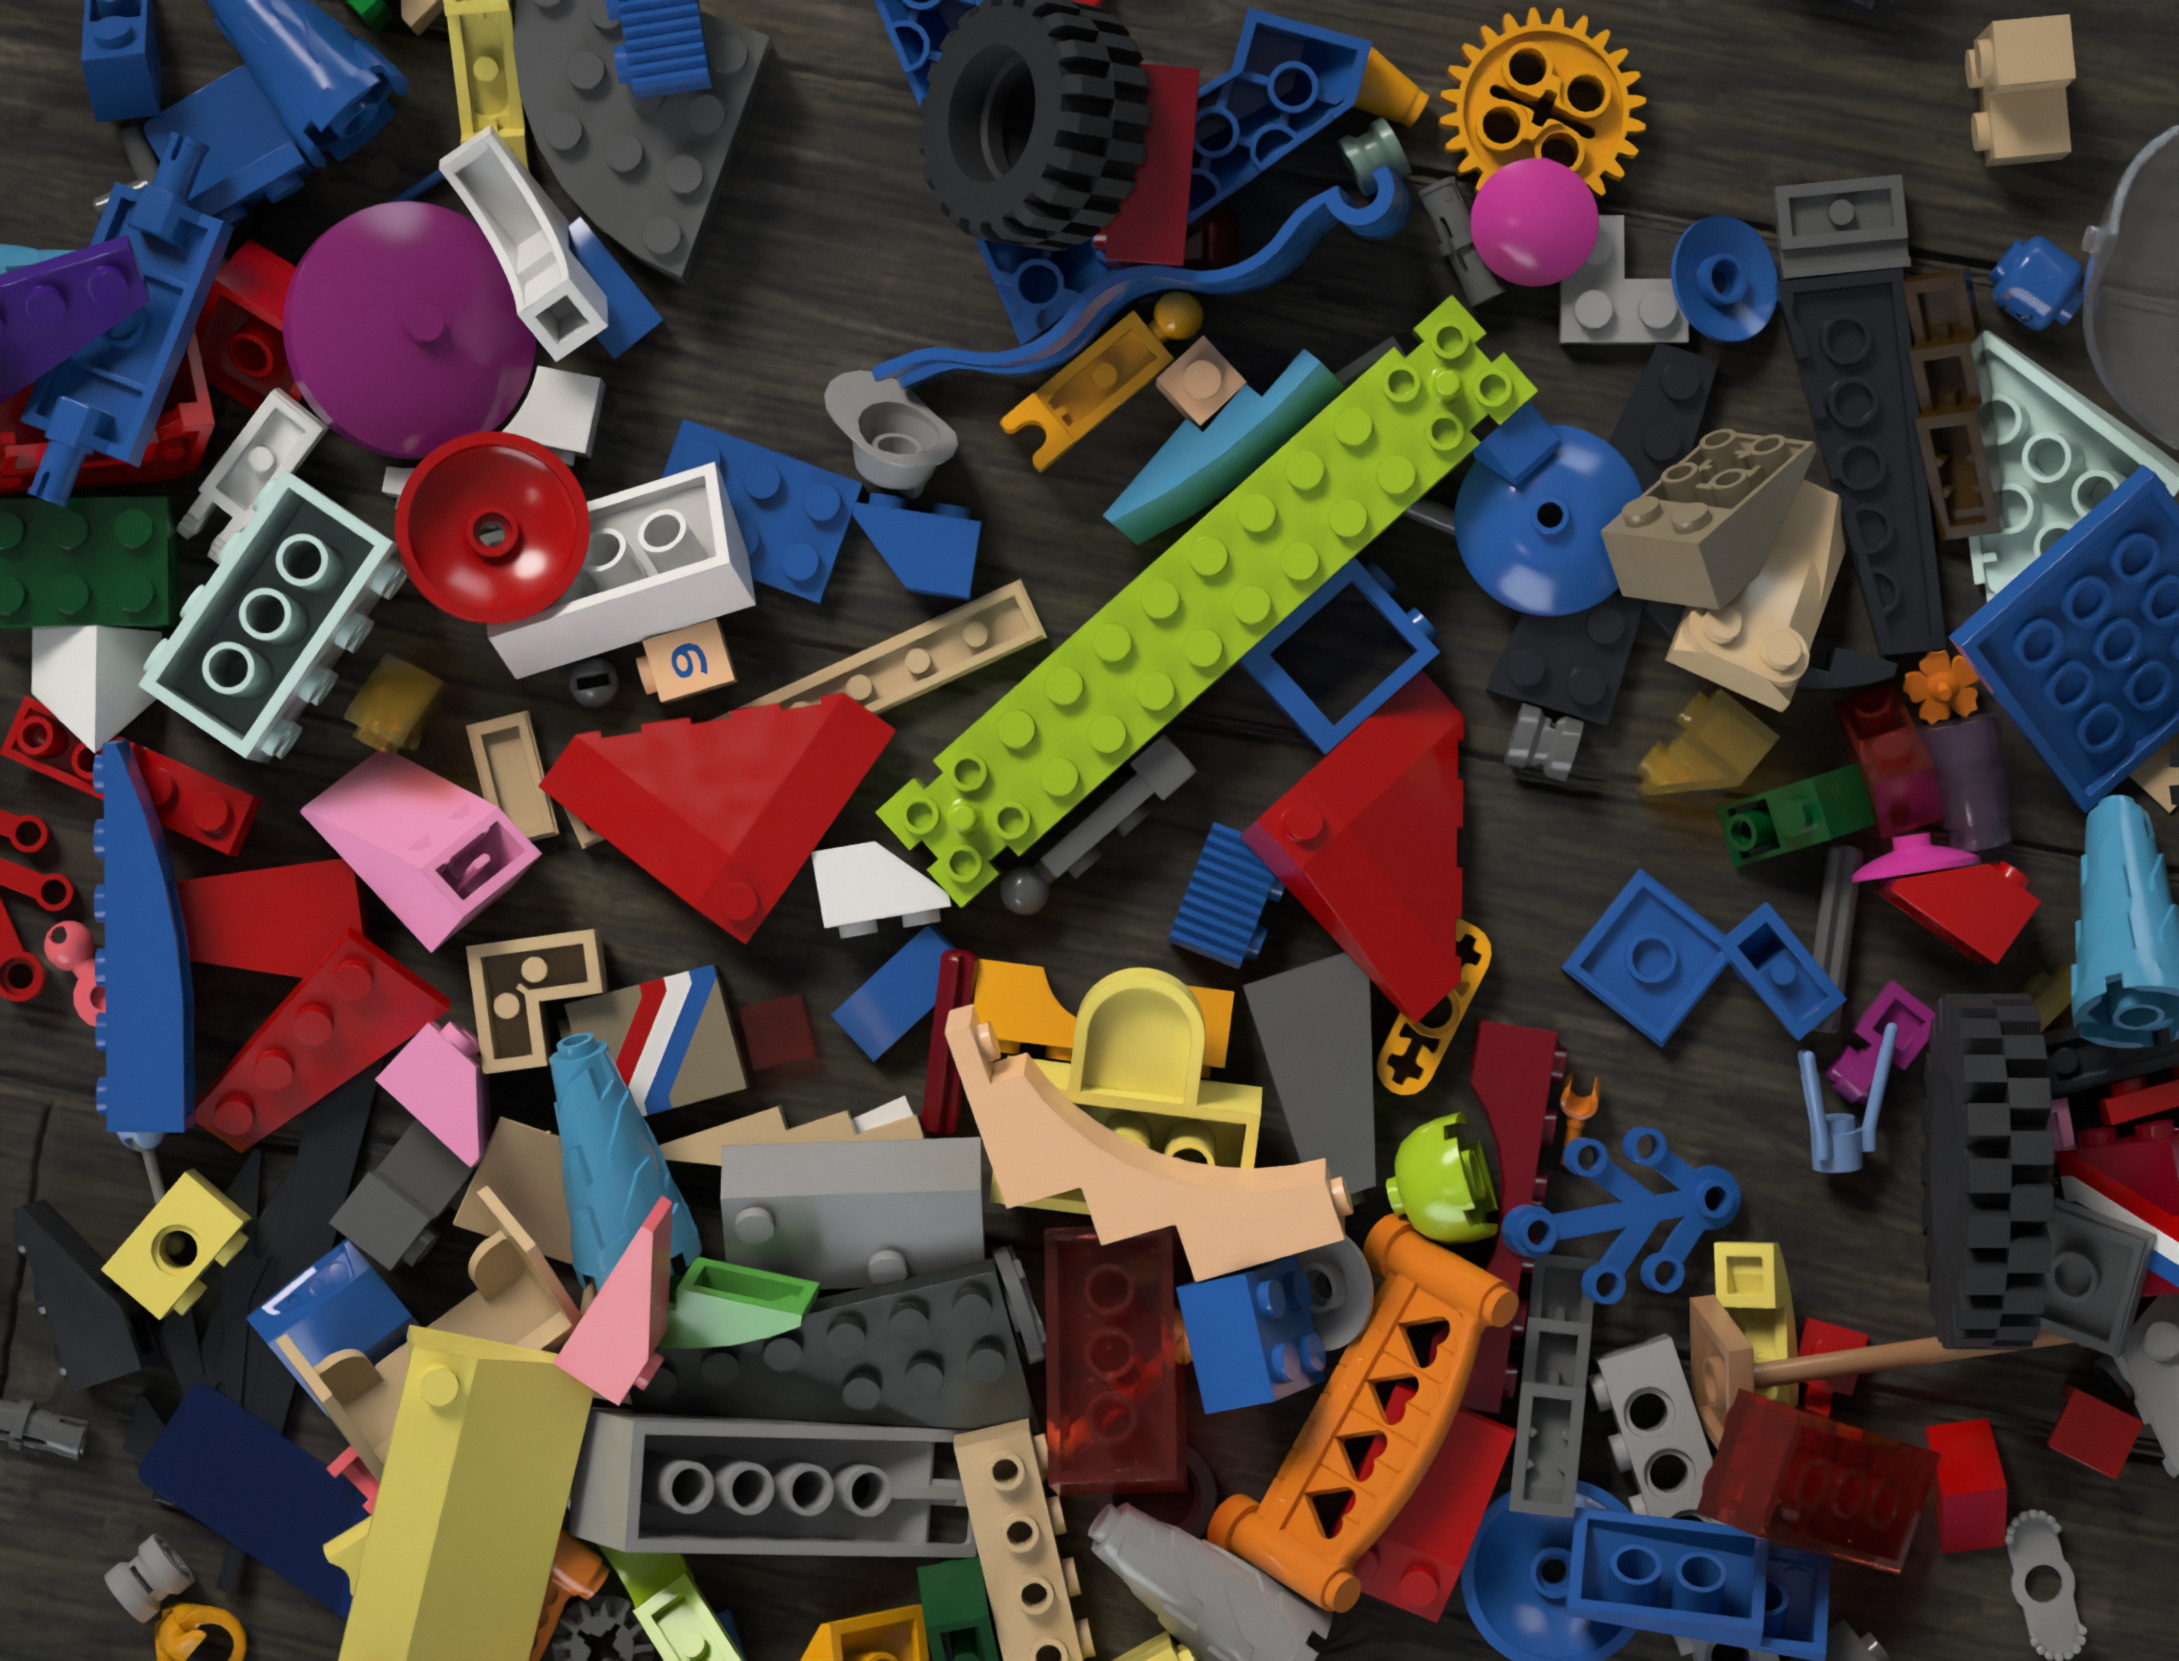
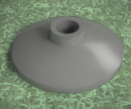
(1346, 1310)

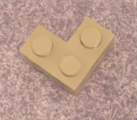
(2022, 89)
(512, 988)

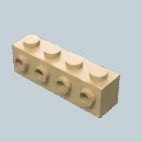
(1019, 1546)

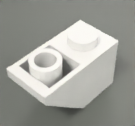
(872, 884)

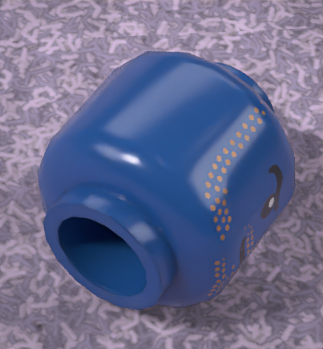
(2037, 283)

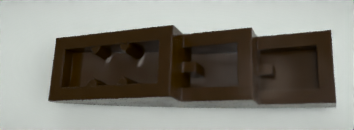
(1955, 404)

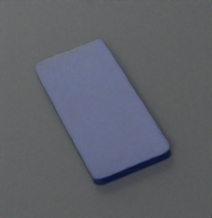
(256, 1491)

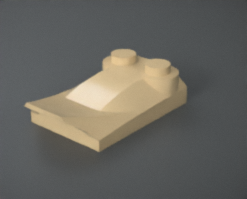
(1766, 631)

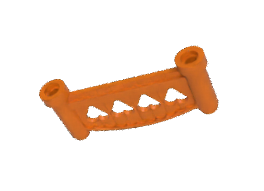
(1419, 1287)

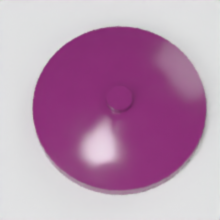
(406, 330)

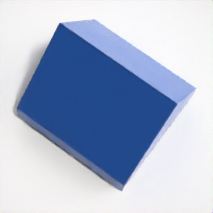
(1518, 444)

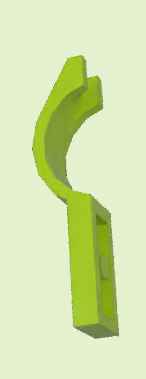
(671, 1606)

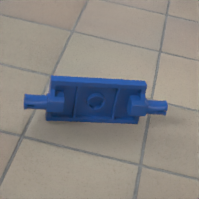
(118, 383)

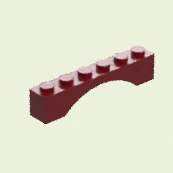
(1512, 1083)

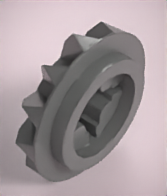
(596, 1617)

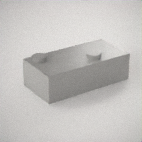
(854, 1208)

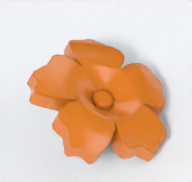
(1942, 685)

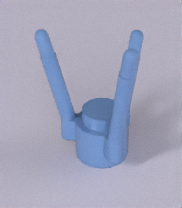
(1835, 1139)

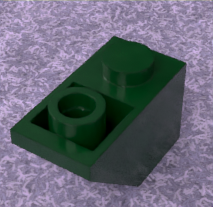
(1796, 815)

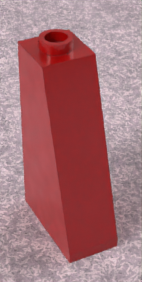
(273, 916)

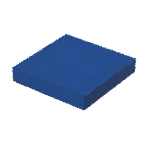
(1648, 958)

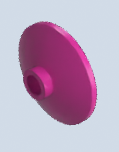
(1914, 855)

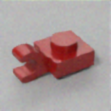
(1819, 1338)

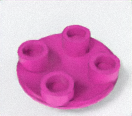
(1534, 222)

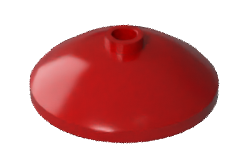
(502, 484)

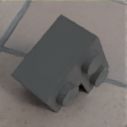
(403, 1199)

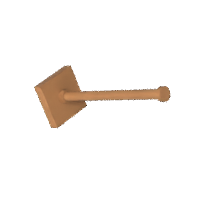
(1725, 1362)

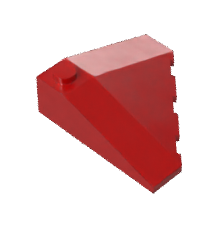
(723, 803)
(1376, 845)

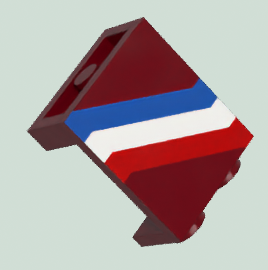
(2134, 1183)

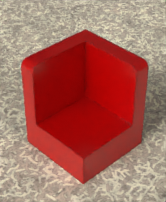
(2094, 1432)

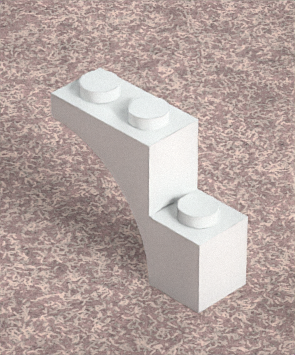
(530, 241)
(557, 413)

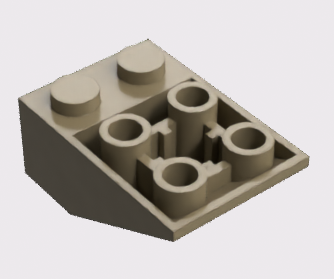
(1708, 520)

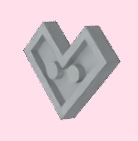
(1607, 309)

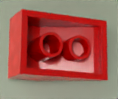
(1431, 1536)

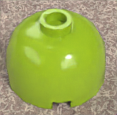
(1444, 1183)

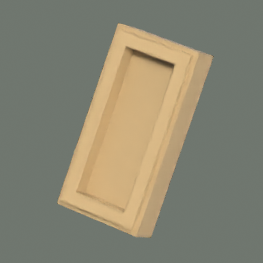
(511, 771)

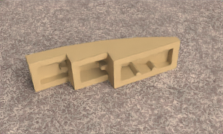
(772, 1128)

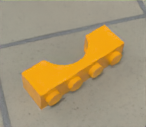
(1026, 1011)

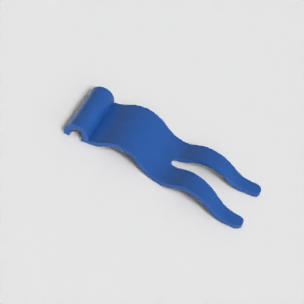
(1114, 293)

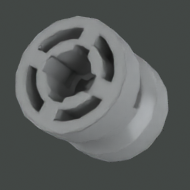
(149, 1578)

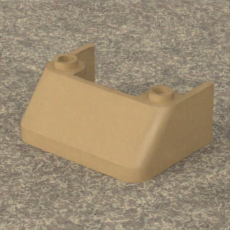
(514, 1304)

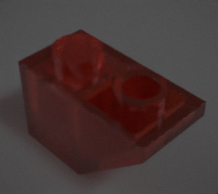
(1890, 760)

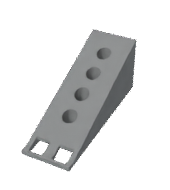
(730, 1481)

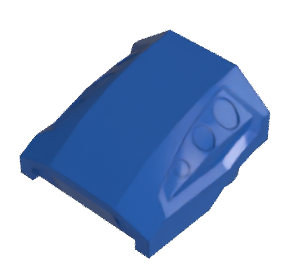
(332, 1309)

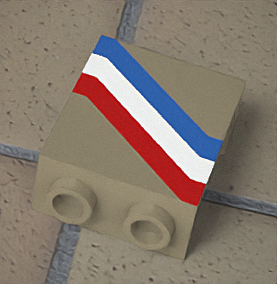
(666, 1038)

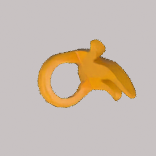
(178, 1634)

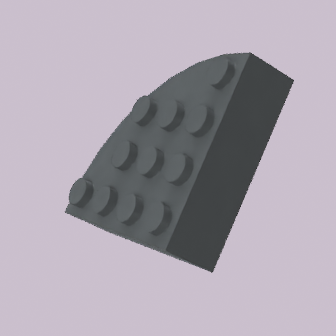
(630, 164)

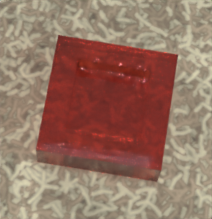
(777, 1031)

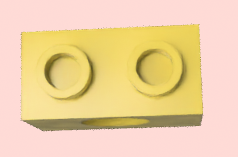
(143, 1262)

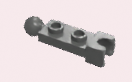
(1158, 772)

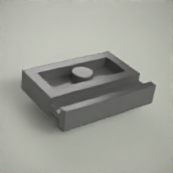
(1841, 227)

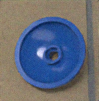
(1540, 566)
(1512, 1600)

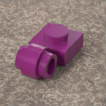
(1854, 1070)

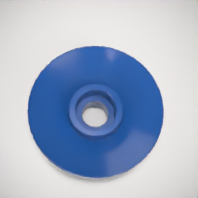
(1741, 273)

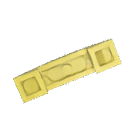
(486, 71)
(1759, 1300)

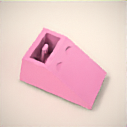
(421, 843)

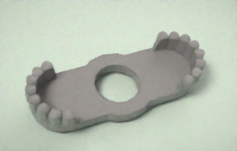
(2053, 1623)

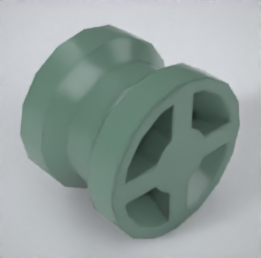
(1371, 152)

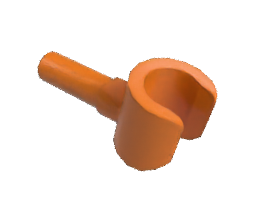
(1577, 1109)

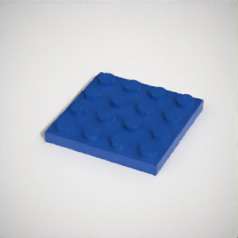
(2090, 642)

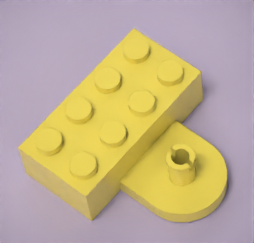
(1140, 1076)

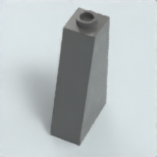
(1320, 1062)

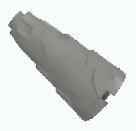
(1205, 1593)

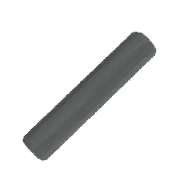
(1837, 921)

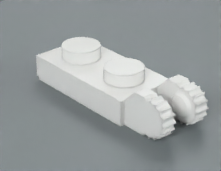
(272, 441)

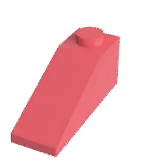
(627, 1317)

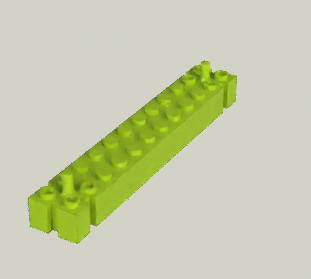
(1207, 601)

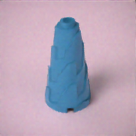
(2126, 932)
(609, 1162)

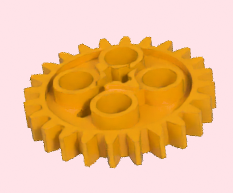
(1565, 59)

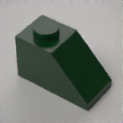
(958, 1611)

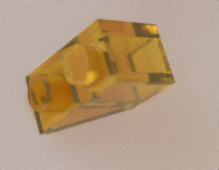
(395, 705)
(1711, 752)

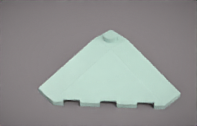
(2054, 462)

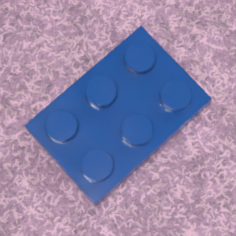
(784, 507)

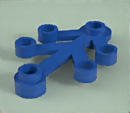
(1634, 1213)

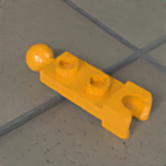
(1104, 376)

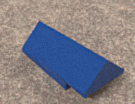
(1698, 1583)

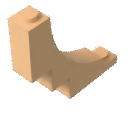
(1051, 1146)

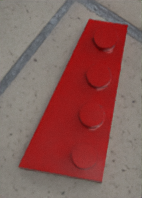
(323, 1033)

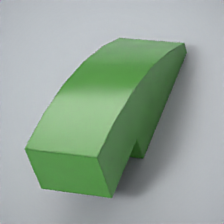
(733, 1305)

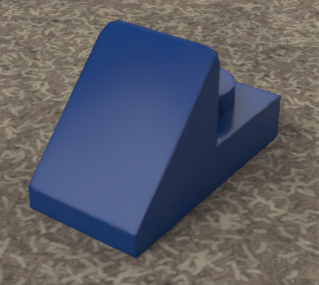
(1781, 971)

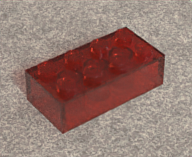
(1115, 1363)
(1817, 1482)

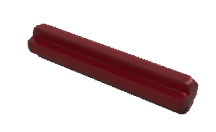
(943, 1082)

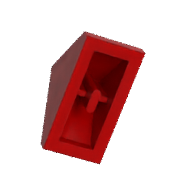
(1967, 1486)

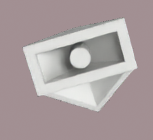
(92, 677)

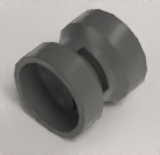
(1539, 741)

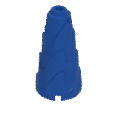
(313, 73)

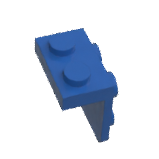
(248, 152)

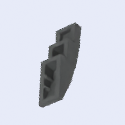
(1552, 1388)

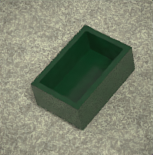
(89, 563)

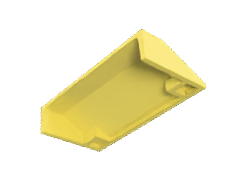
(467, 1503)

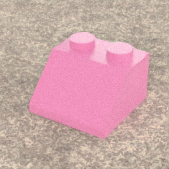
(444, 1087)

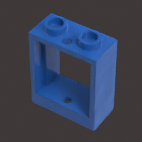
(1287, 694)

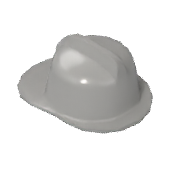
(891, 431)

